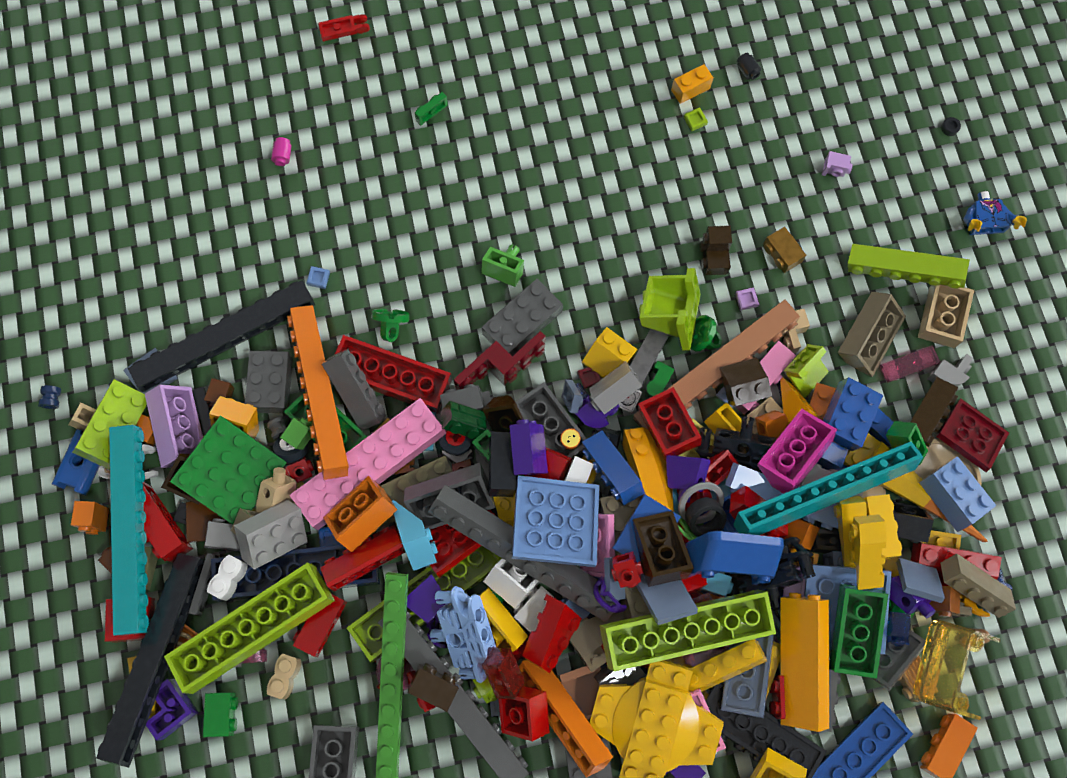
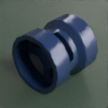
(49, 399)

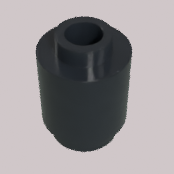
(749, 66)

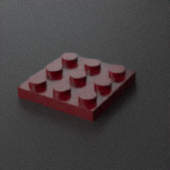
(973, 435)

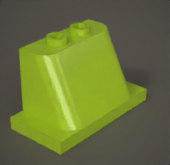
(672, 305)

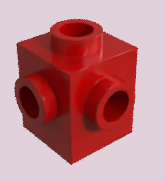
(627, 570)

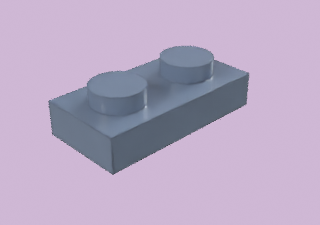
(571, 396)

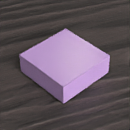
(747, 299)

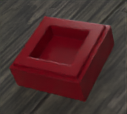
(588, 377)

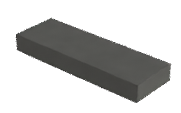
(201, 594)

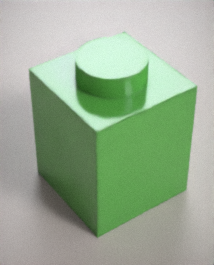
(297, 433)

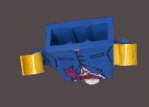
(991, 216)

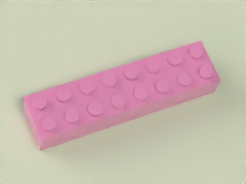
(375, 457)

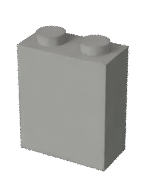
(614, 388)

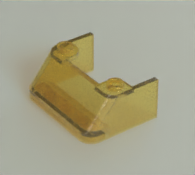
(944, 666)

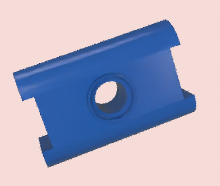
(71, 473)

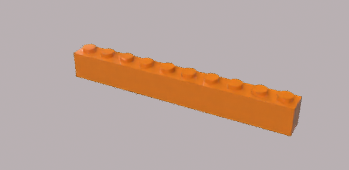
(317, 394)

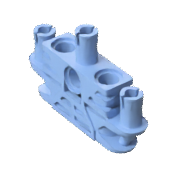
(464, 631)

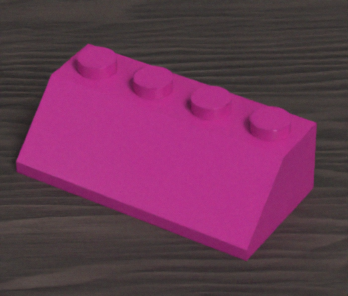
(796, 451)

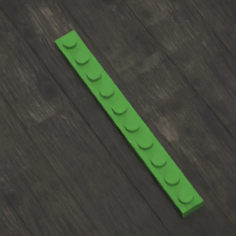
(392, 675)

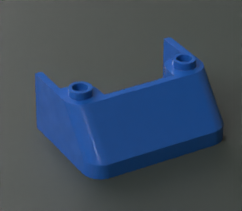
(735, 554)

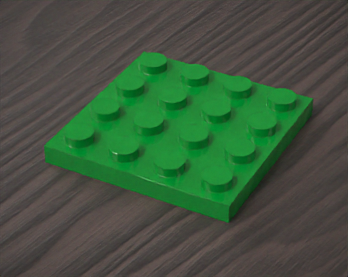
(226, 470)

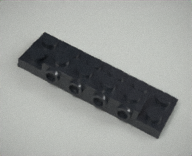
(758, 734)

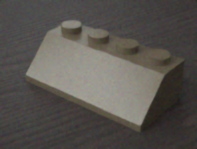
(872, 333)

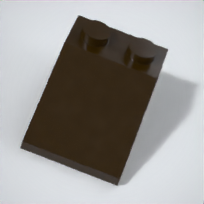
(661, 549)

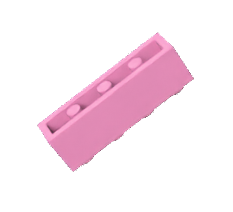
(773, 364)

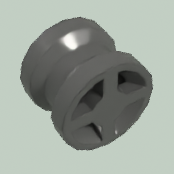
(277, 427)

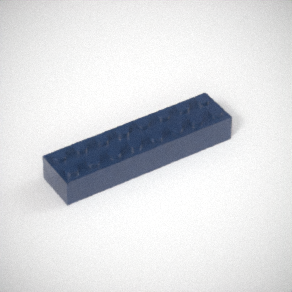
(263, 577)

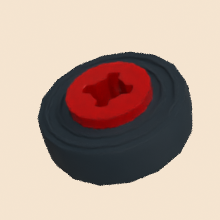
(457, 445)

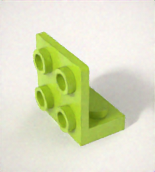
(807, 369)

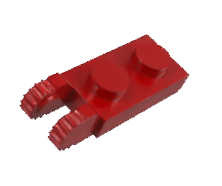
(343, 27)

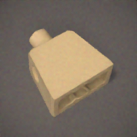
(275, 490)

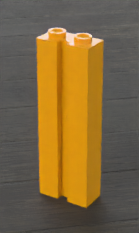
(805, 661)

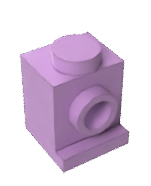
(837, 164)

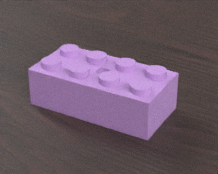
(173, 422)

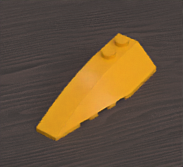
(648, 465)

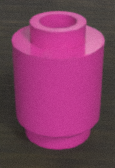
(281, 151)

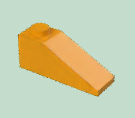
(793, 401)

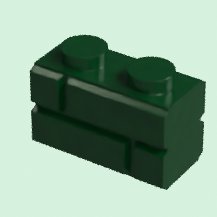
(463, 420)

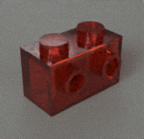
(503, 673)

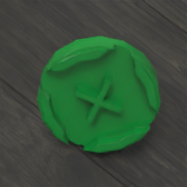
(389, 321)
(704, 333)

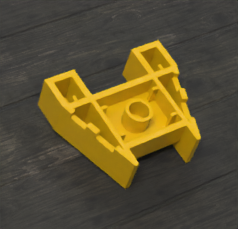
(861, 541)

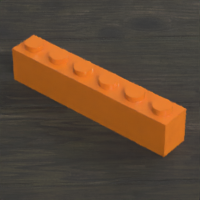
(568, 721)

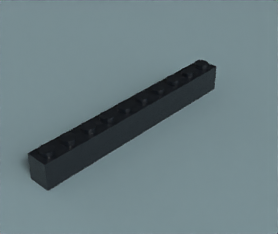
(219, 337)
(150, 664)

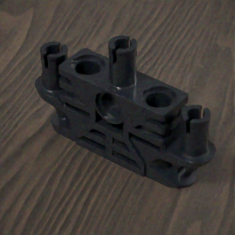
(731, 440)
(785, 575)

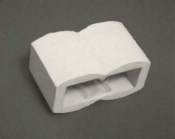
(225, 582)

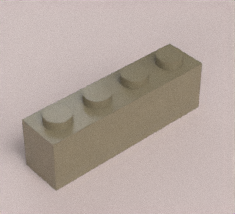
(977, 585)

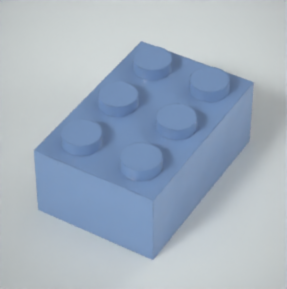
(957, 494)

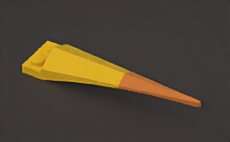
(905, 485)

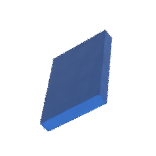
(627, 541)

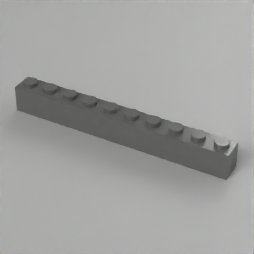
(498, 538)
(464, 711)

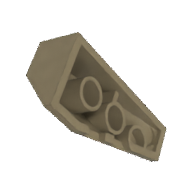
(588, 640)

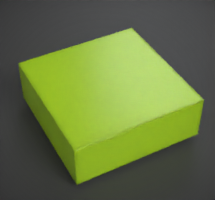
(695, 119)

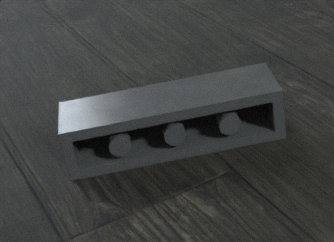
(354, 389)

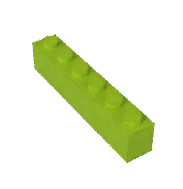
(908, 266)

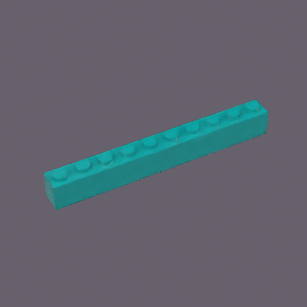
(828, 490)
(128, 531)

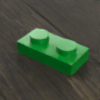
(430, 109)

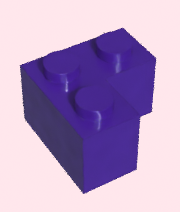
(175, 710)

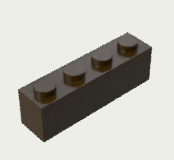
(934, 408)

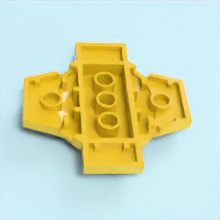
(656, 722)

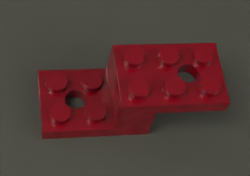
(501, 363)

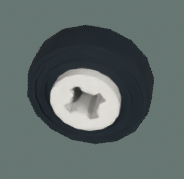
(288, 452)

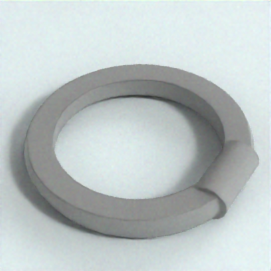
(703, 485)

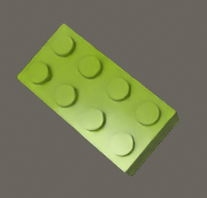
(117, 408)

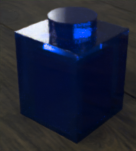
(899, 628)

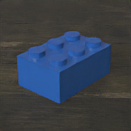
(852, 412)

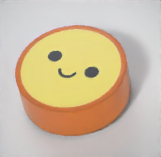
(570, 438)

